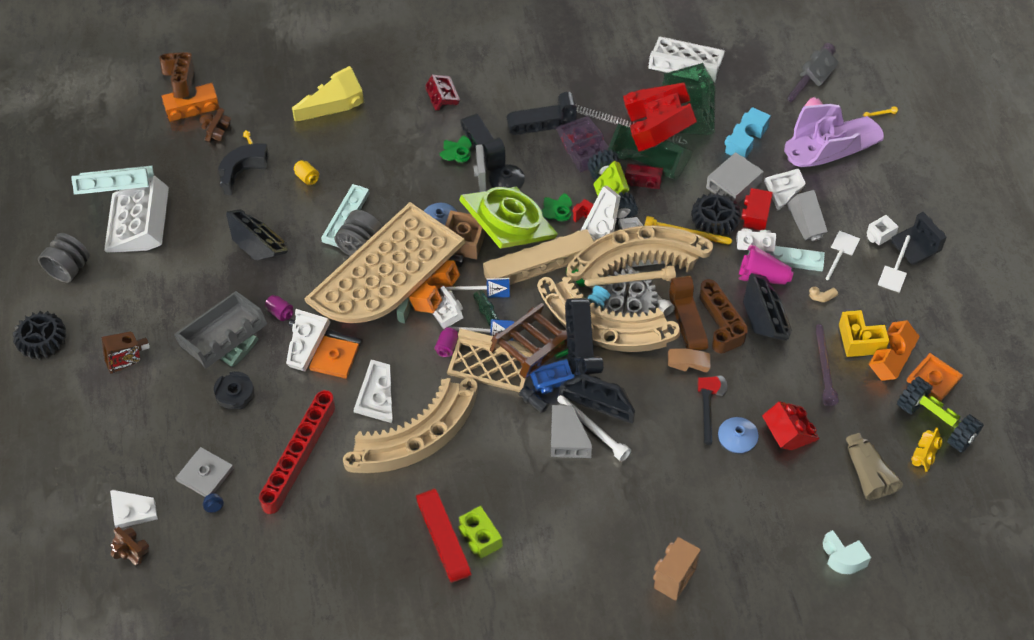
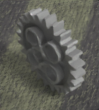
(644, 300)

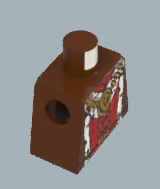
(122, 350)

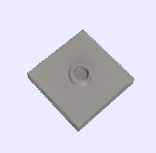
(479, 169)
(204, 472)

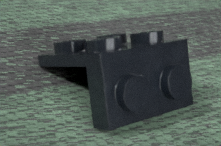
(924, 240)

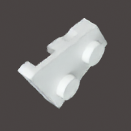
(784, 186)
(132, 509)

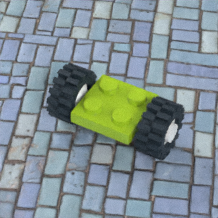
(607, 171)
(917, 394)

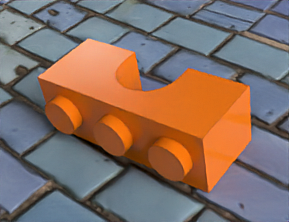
(202, 102)
(426, 296)
(889, 362)

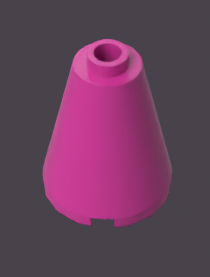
(764, 264)

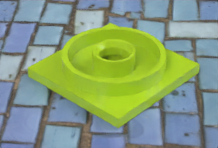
(508, 216)

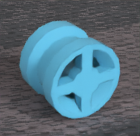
(599, 296)

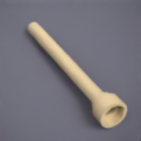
(666, 274)

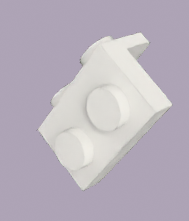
(764, 239)
(448, 310)

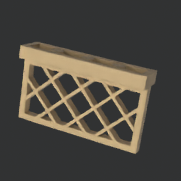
(483, 342)

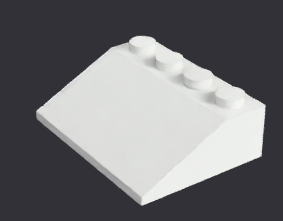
(137, 218)

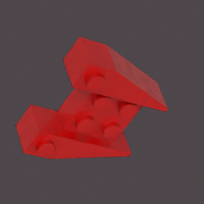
(663, 114)

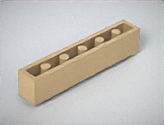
(538, 259)

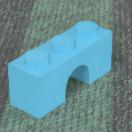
(752, 123)

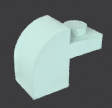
(845, 559)

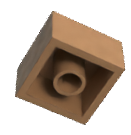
(469, 229)
(676, 568)

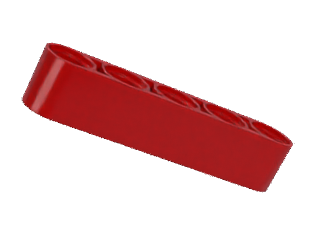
(443, 535)

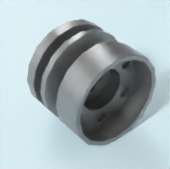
(356, 231)
(64, 257)

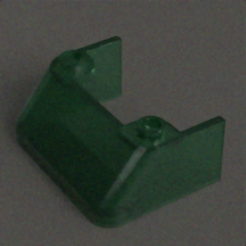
(664, 155)

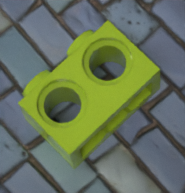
(484, 530)

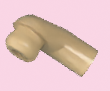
(816, 295)

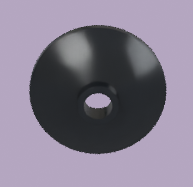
(507, 176)

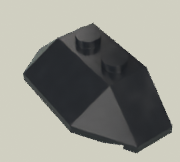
(254, 236)
(765, 309)
(599, 396)

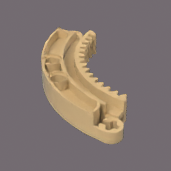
(661, 244)
(630, 333)
(394, 449)

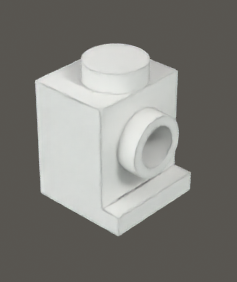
(881, 230)

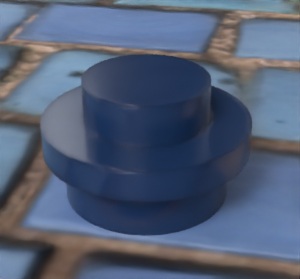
(213, 502)

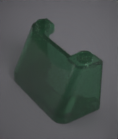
(702, 96)

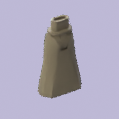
(874, 474)

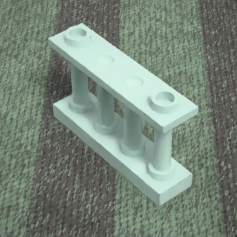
(112, 180)

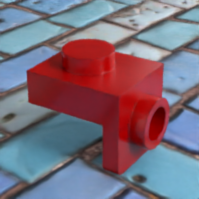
(582, 209)

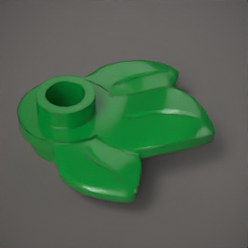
(457, 151)
(557, 209)

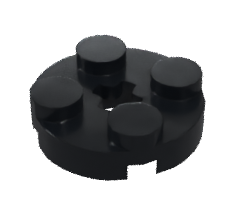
(234, 400)

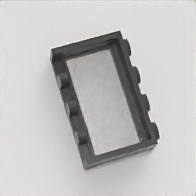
(221, 329)

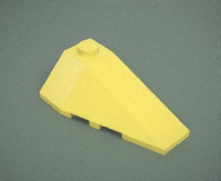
(336, 96)

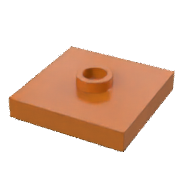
(334, 357)
(937, 374)

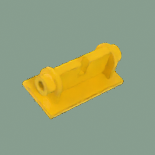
(931, 443)

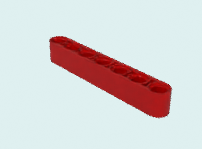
(297, 459)

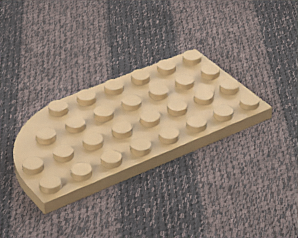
(386, 268)

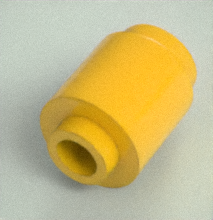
(306, 172)

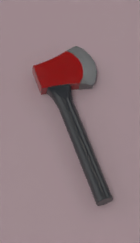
(707, 386)

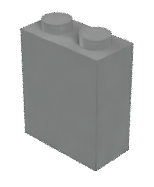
(735, 178)

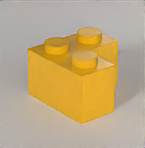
(861, 339)

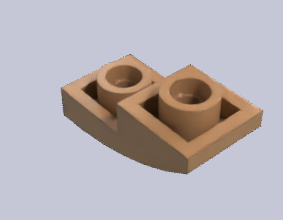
(686, 358)

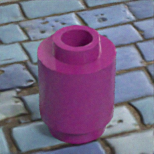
(279, 308)
(446, 342)

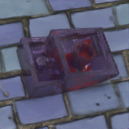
(582, 141)

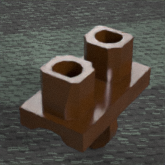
(212, 124)
(125, 547)

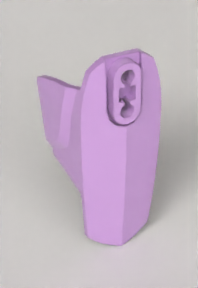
(825, 137)

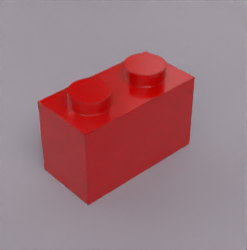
(757, 209)

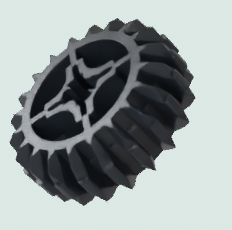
(726, 210)
(39, 335)

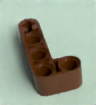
(182, 70)
(711, 296)
(686, 313)

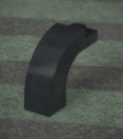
(239, 160)

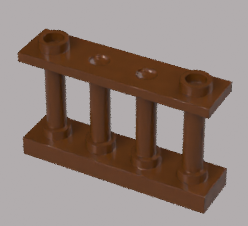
(540, 355)

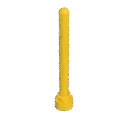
(650, 221)

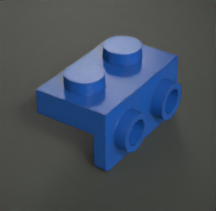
(551, 376)

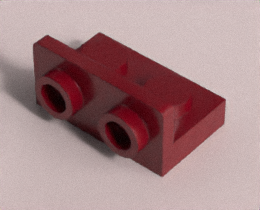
(441, 91)
(643, 176)

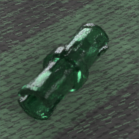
(485, 307)

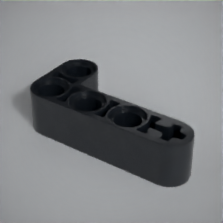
(544, 117)
(479, 135)
(580, 338)

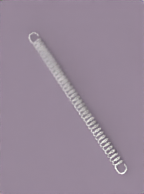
(620, 122)

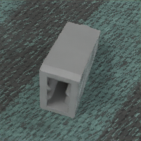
(808, 215)
(568, 434)

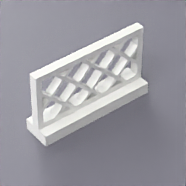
(664, 61)

